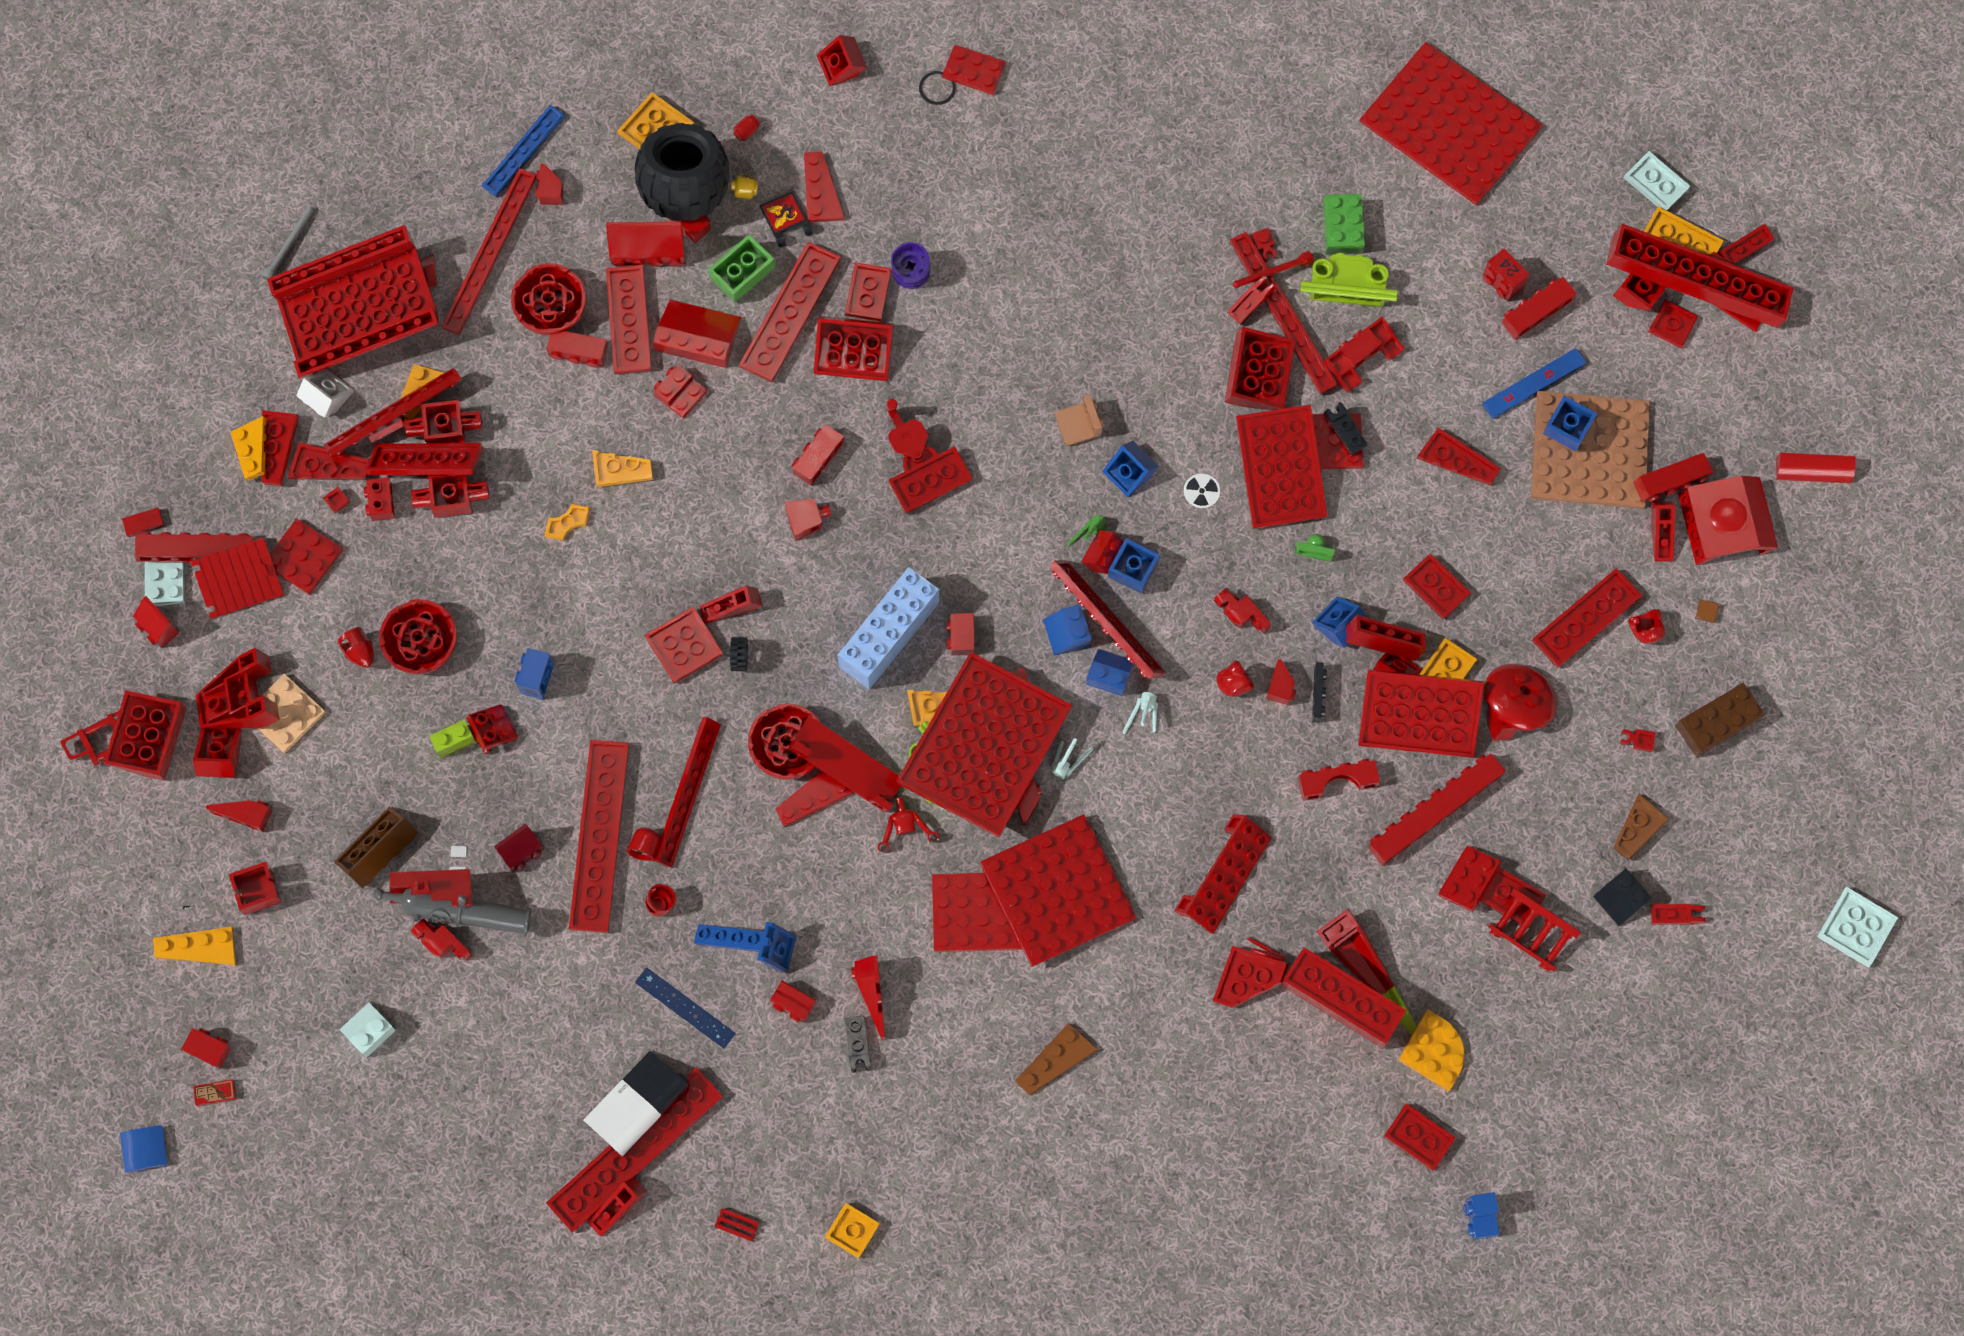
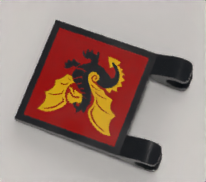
(783, 215)

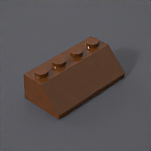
(376, 847)

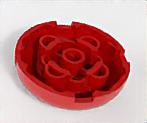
(548, 279)
(397, 630)
(765, 734)

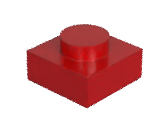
(336, 500)

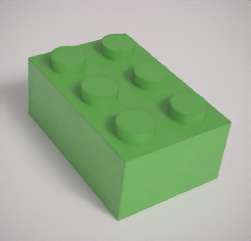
(1343, 224)
(741, 268)

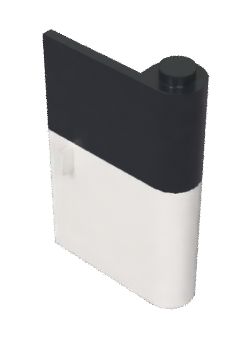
(636, 1103)

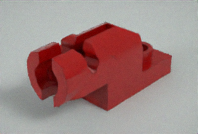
(1241, 611)
(439, 941)

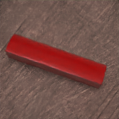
(1815, 467)

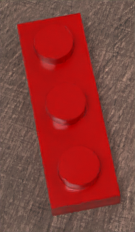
(1747, 244)

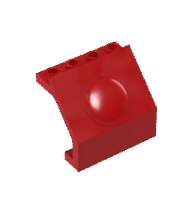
(1727, 518)

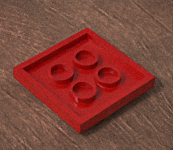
(1330, 448)
(304, 556)
(683, 645)

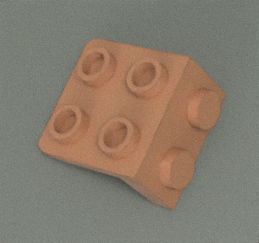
(1079, 422)

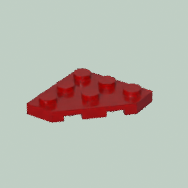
(1247, 977)

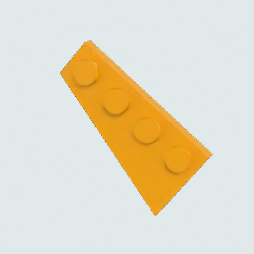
(1677, 230)
(205, 946)

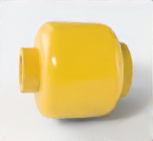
(744, 186)

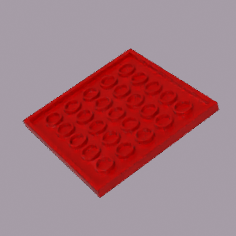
(1057, 890)

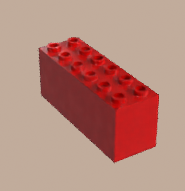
(1343, 997)

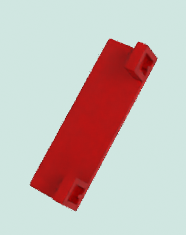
(845, 763)
(1226, 874)

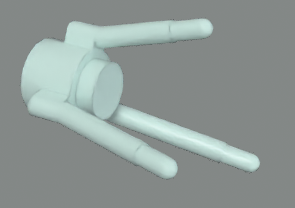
(1147, 703)
(1061, 767)

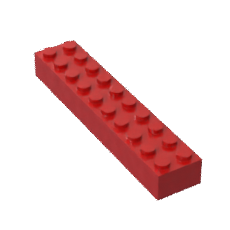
(1699, 275)

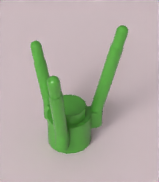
(1093, 526)

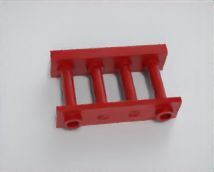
(1535, 910)

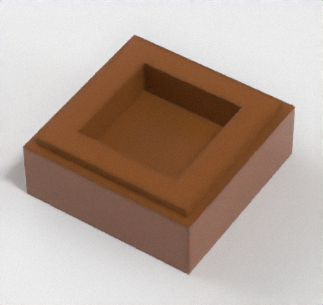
(1706, 611)

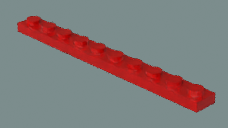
(489, 252)
(1285, 316)

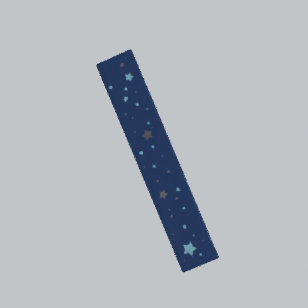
(685, 1008)

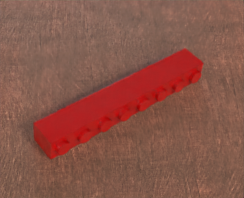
(1436, 809)

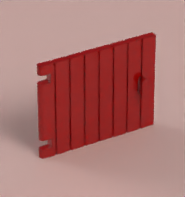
(237, 577)

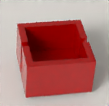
(256, 887)

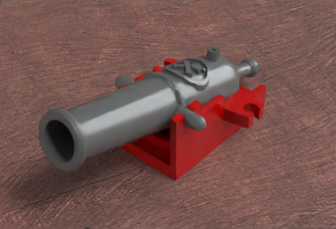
(447, 899)

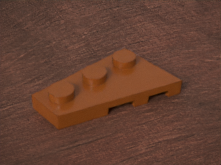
(1639, 827)

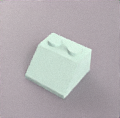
(367, 1030)

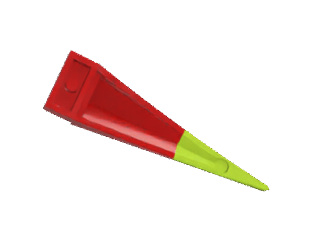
(1352, 946)

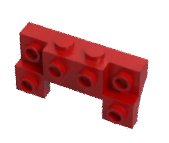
(1359, 349)

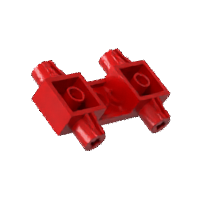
(441, 485)

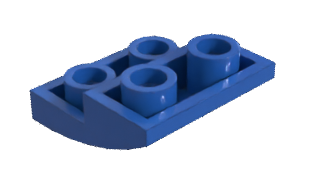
(143, 1148)

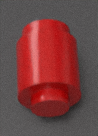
(746, 127)

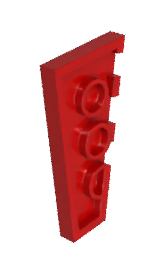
(820, 191)
(811, 797)

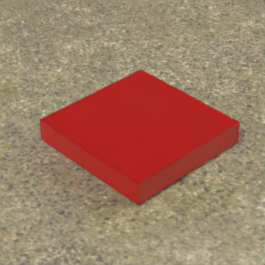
(1673, 324)

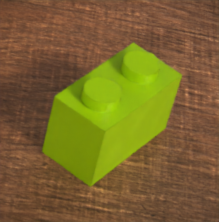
(452, 738)

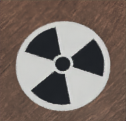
(1201, 490)

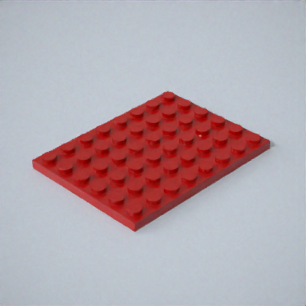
(1450, 123)
(984, 744)

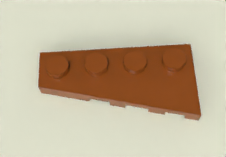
(1060, 1055)

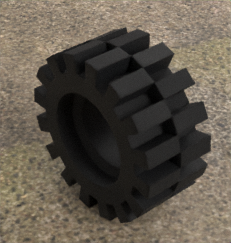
(739, 654)

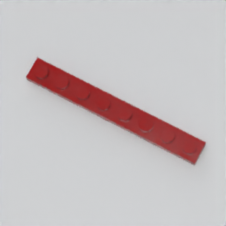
(388, 414)
(687, 792)

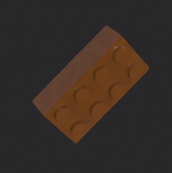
(1719, 720)

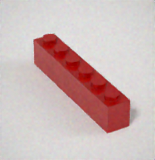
(183, 547)

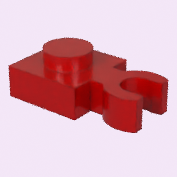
(1263, 242)
(1641, 739)

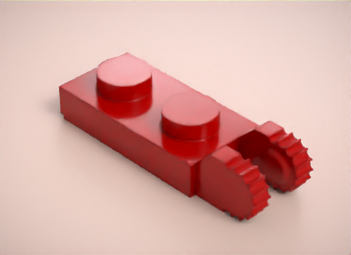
(1250, 301)
(1675, 914)

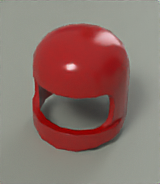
(646, 841)
(660, 900)

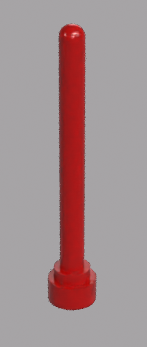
(1304, 259)

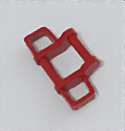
(83, 733)

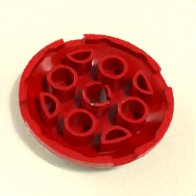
(1520, 696)

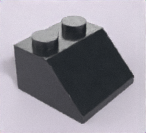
(1622, 897)

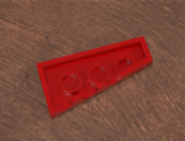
(280, 433)
(1456, 457)
(316, 463)

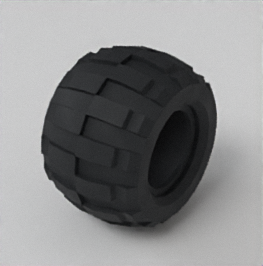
(688, 192)

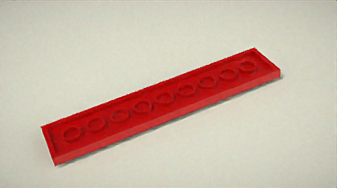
(599, 836)
(607, 1172)

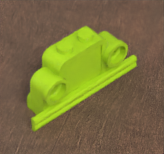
(1349, 281)

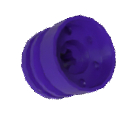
(910, 255)

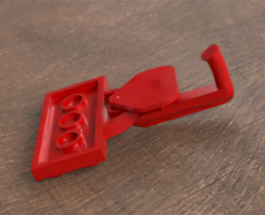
(923, 477)

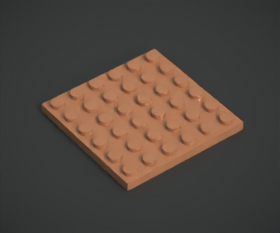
(1605, 461)

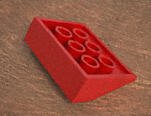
(646, 243)
(696, 333)
(853, 348)
(1259, 370)
(145, 735)

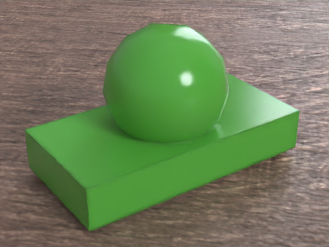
(1315, 548)

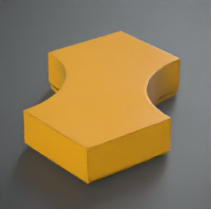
(575, 517)

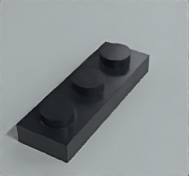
(1319, 692)

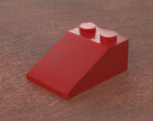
(217, 752)

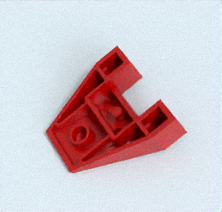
(233, 696)

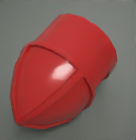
(358, 649)

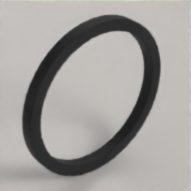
(933, 102)

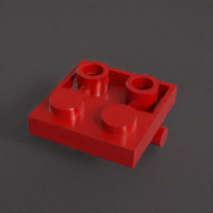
(491, 728)

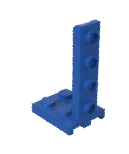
(773, 944)

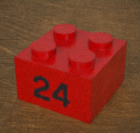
(1505, 275)

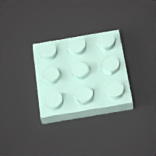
(1857, 927)

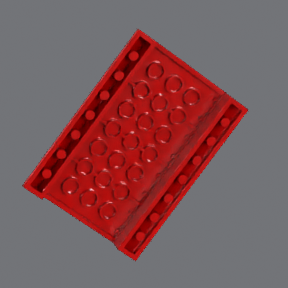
(354, 301)

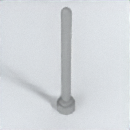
(272, 270)

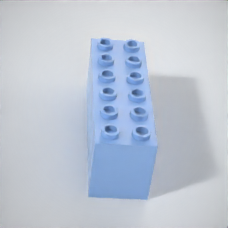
(888, 628)

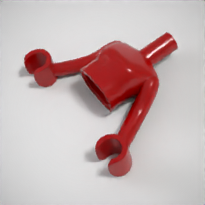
(904, 823)

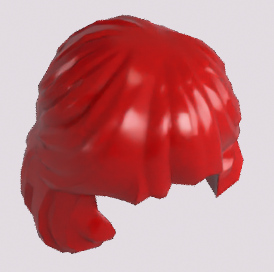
(1648, 626)
(1234, 680)

